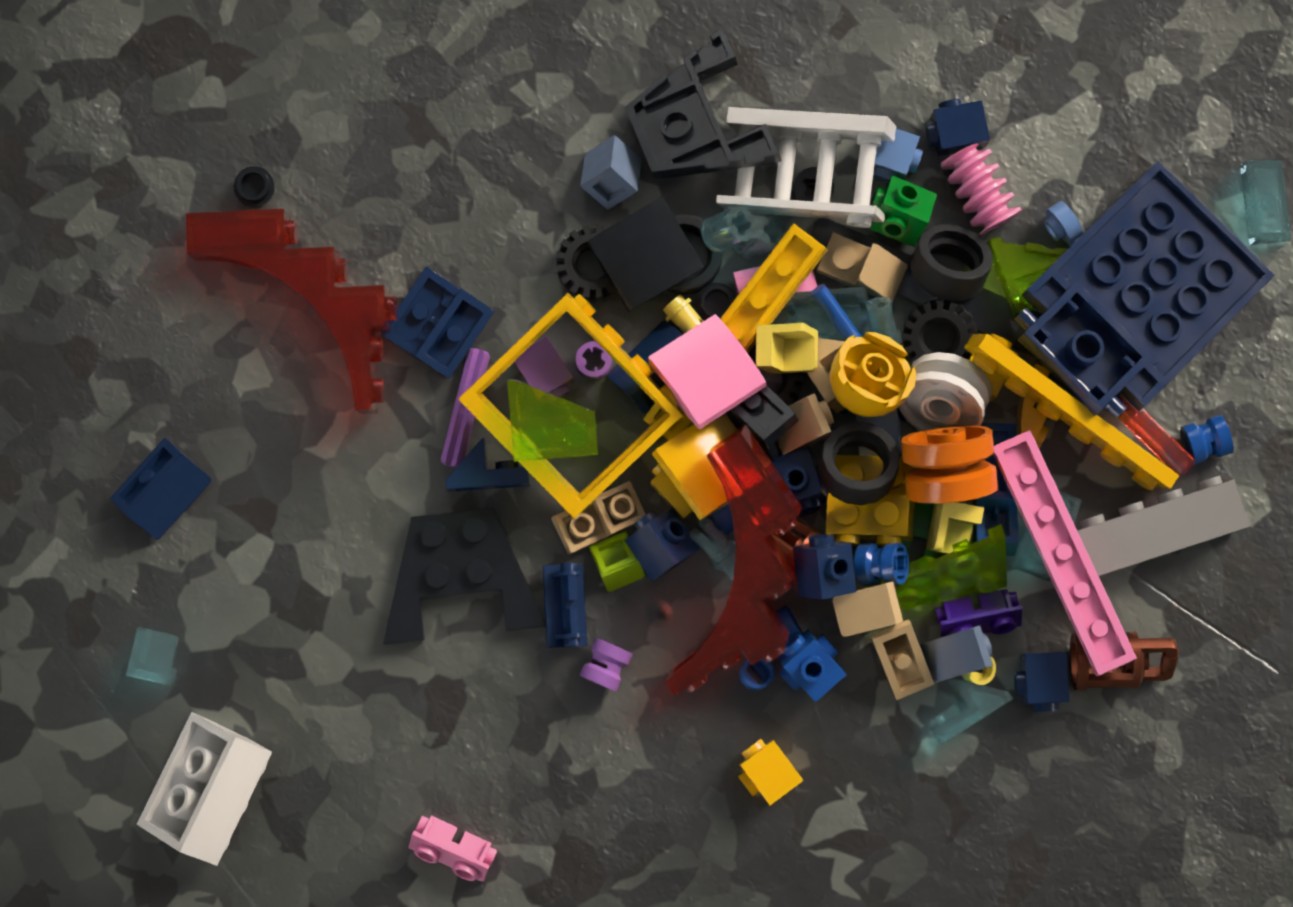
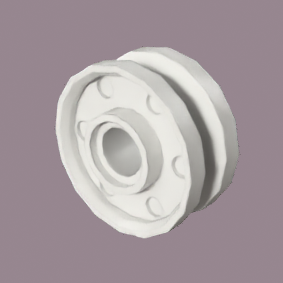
(946, 392)

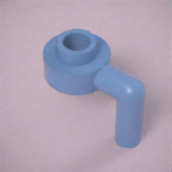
(1063, 223)

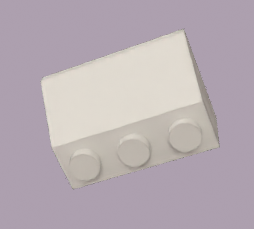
(204, 789)

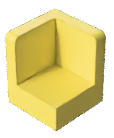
(787, 348)
(952, 524)

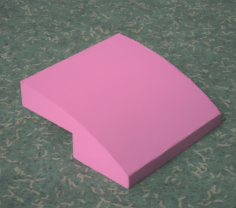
(707, 371)

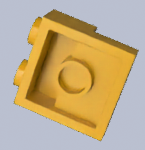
(885, 520)

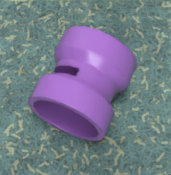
(609, 655)

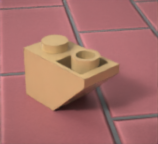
(812, 427)

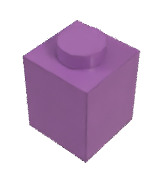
(545, 369)

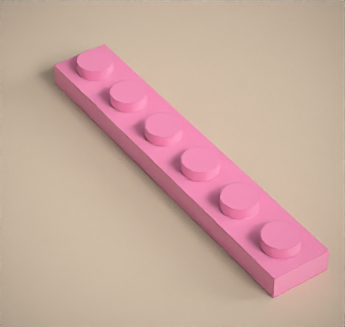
(1063, 553)

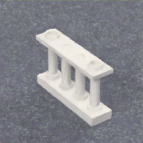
(829, 130)

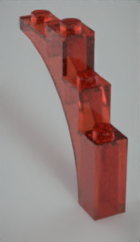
(265, 243)
(759, 507)

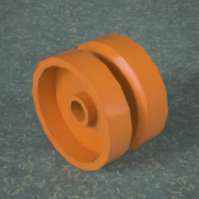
(949, 464)

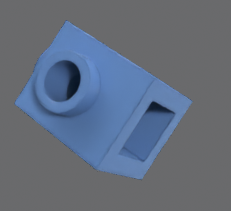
(897, 157)

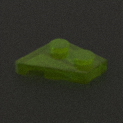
(1020, 267)
(548, 425)

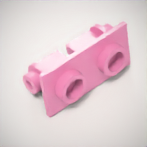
(464, 858)

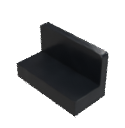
(765, 418)

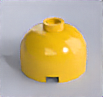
(871, 375)

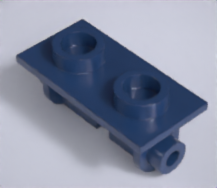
(564, 605)

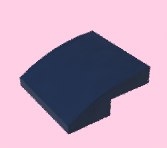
(438, 322)

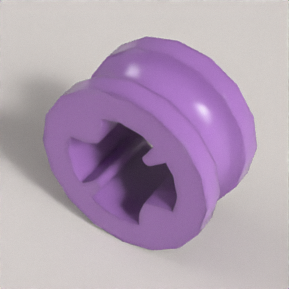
(581, 362)

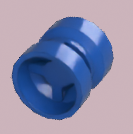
(1207, 439)
(883, 563)

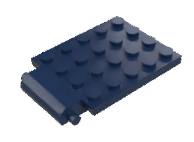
(1138, 295)

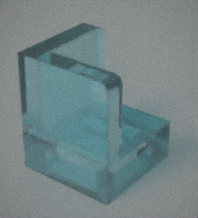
(153, 656)

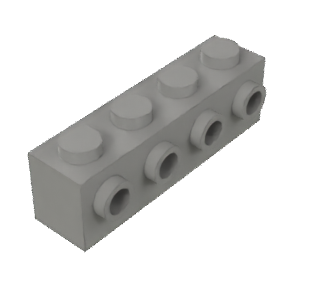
(1165, 527)

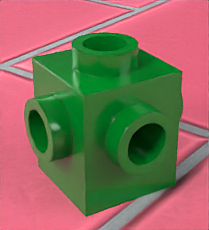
(905, 210)

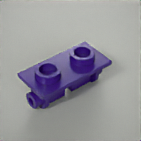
(998, 614)

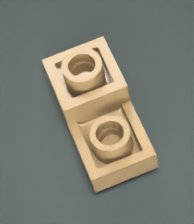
(602, 518)

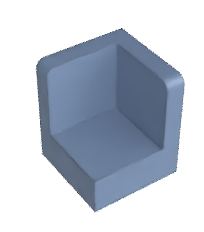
(611, 172)

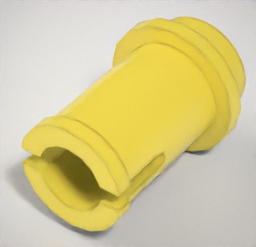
(682, 314)

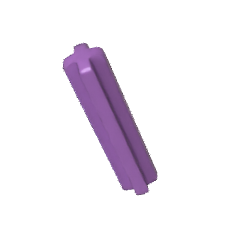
(462, 418)

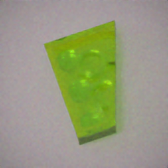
(960, 573)

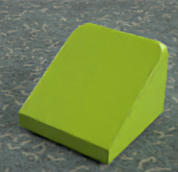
(616, 562)

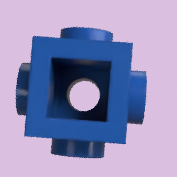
(811, 664)

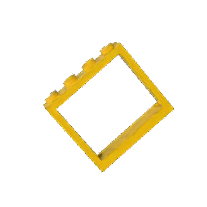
(635, 367)

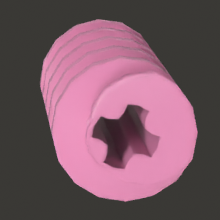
(980, 188)

